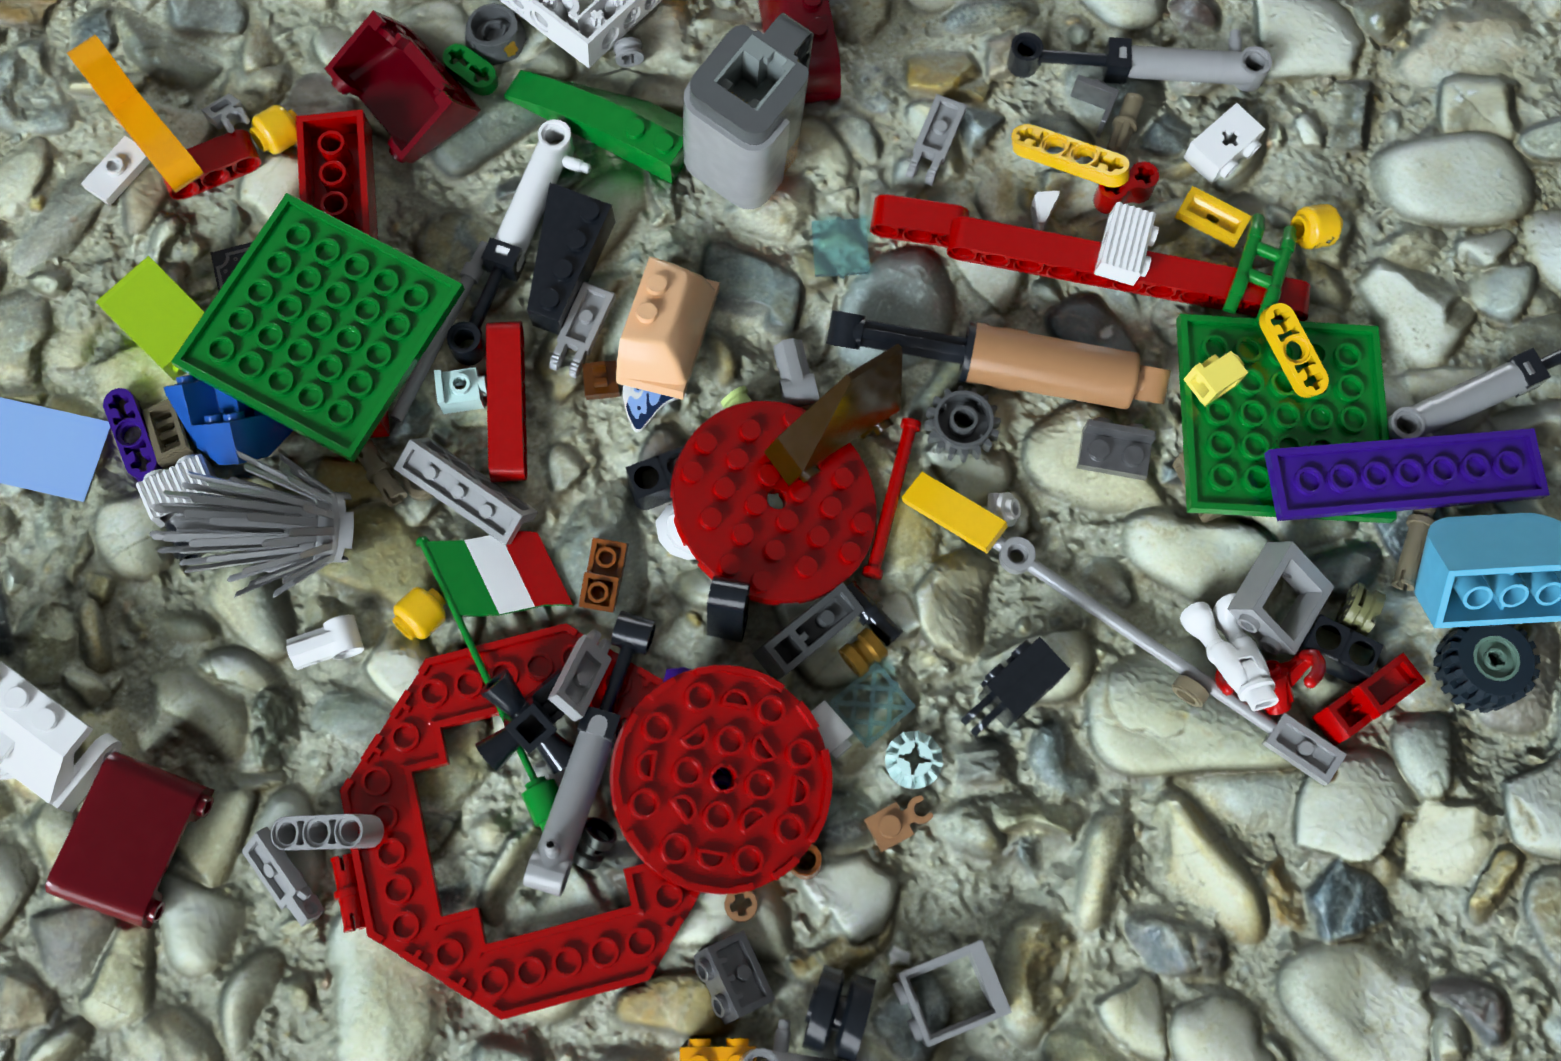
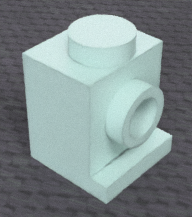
(458, 400)

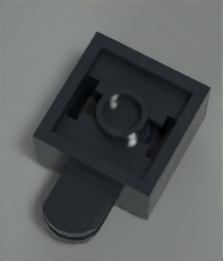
(1018, 686)

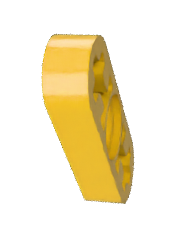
(1299, 336)

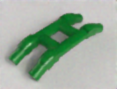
(1246, 273)

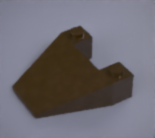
(852, 408)

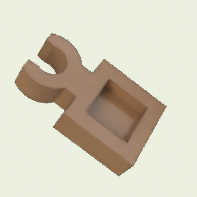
(892, 825)

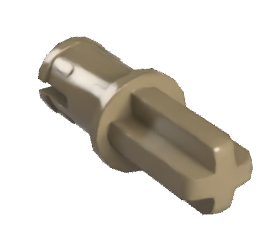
(1125, 123)

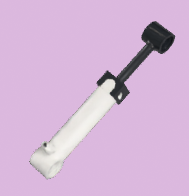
(506, 252)

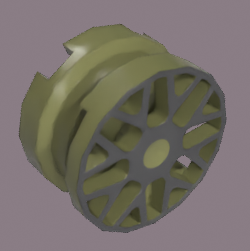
(1360, 608)

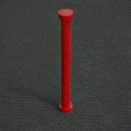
(873, 569)

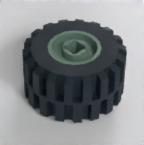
(1486, 666)

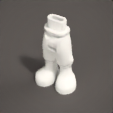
(1236, 660)

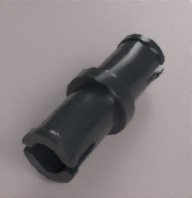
(874, 616)

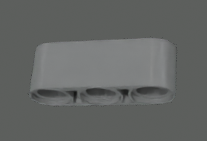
(312, 832)

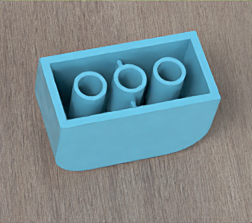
(1491, 570)

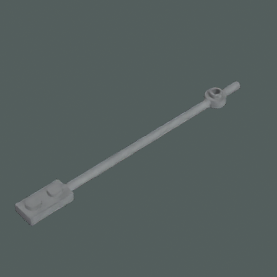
(1285, 736)

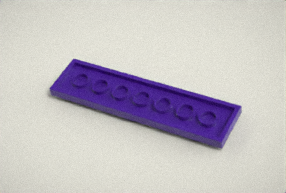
(1405, 474)

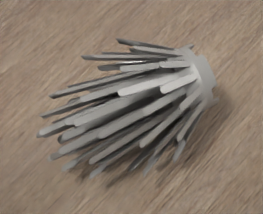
(281, 529)

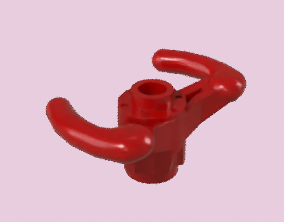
(1285, 677)

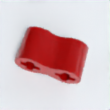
(1136, 190)

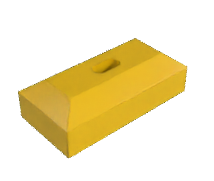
(1228, 220)

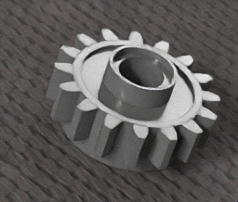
(957, 440)

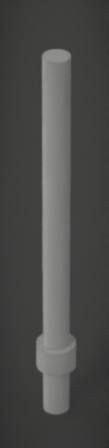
(470, 275)

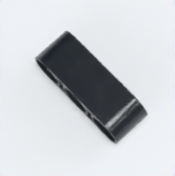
(728, 608)

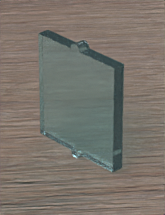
(840, 247)

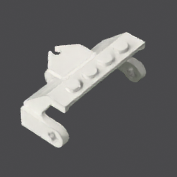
(41, 742)

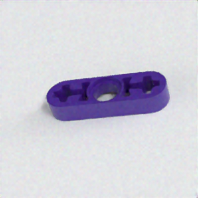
(119, 427)

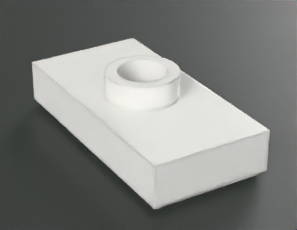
(116, 171)

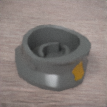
(495, 33)

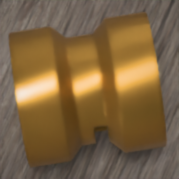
(863, 652)

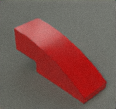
(1368, 699)

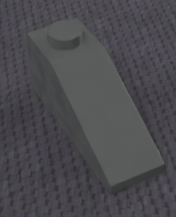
(808, 632)

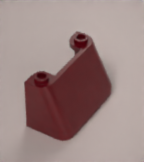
(402, 86)
(126, 839)

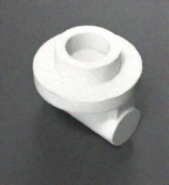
(1004, 506)

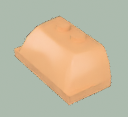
(665, 329)

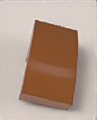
(603, 575)

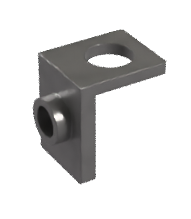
(1095, 93)

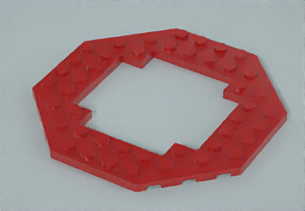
(399, 877)

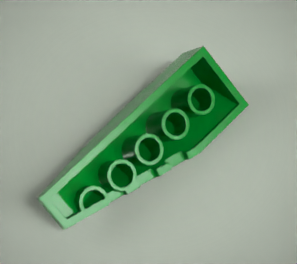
(610, 120)

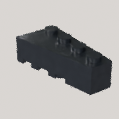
(567, 253)

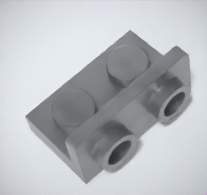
(1116, 448)
(733, 977)

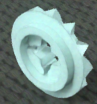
(900, 769)

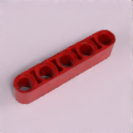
(506, 402)

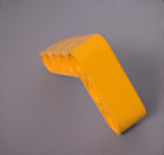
(135, 113)

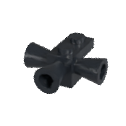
(526, 723)

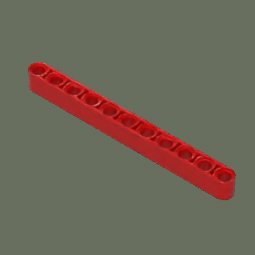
(1076, 258)

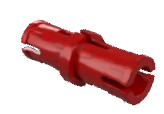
(347, 893)

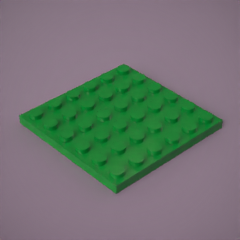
(319, 326)
(1263, 412)

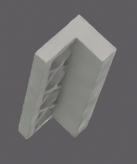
(464, 489)

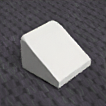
(1042, 208)

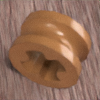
(751, 910)

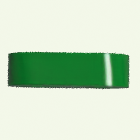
(474, 64)

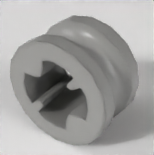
(628, 52)

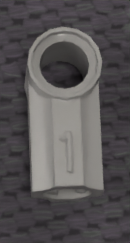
(796, 383)

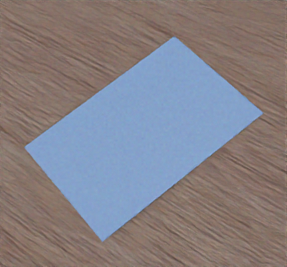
(49, 449)

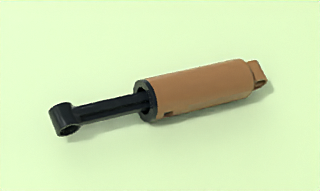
(1016, 360)

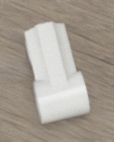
(336, 640)

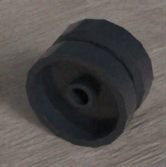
(839, 1013)

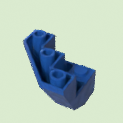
(223, 424)

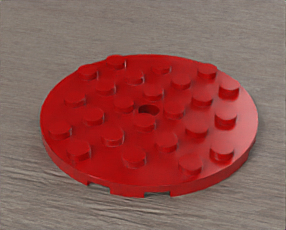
(736, 534)
(668, 792)

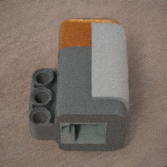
(748, 111)

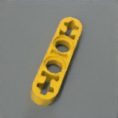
(1105, 169)

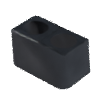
(660, 493)
(1346, 669)

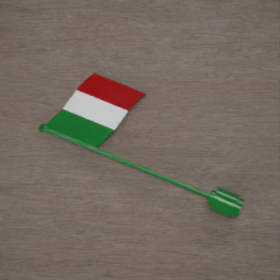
(496, 580)

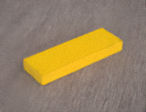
(954, 512)

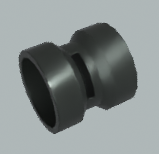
(595, 840)

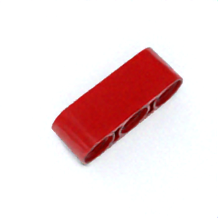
(221, 161)
(914, 219)

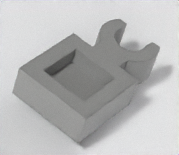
(226, 113)

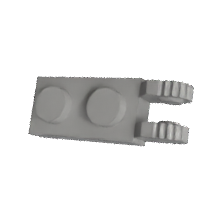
(937, 136)
(582, 326)

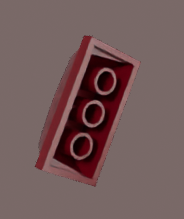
(824, 65)

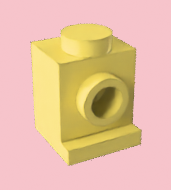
(1215, 377)

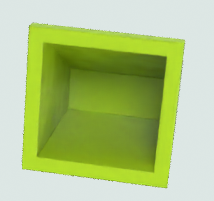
(152, 313)

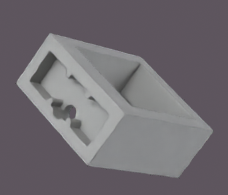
(1304, 577)
(988, 982)

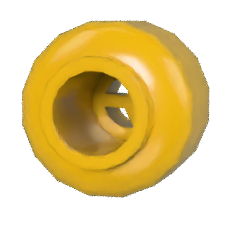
(274, 129)
(1317, 226)
(419, 613)

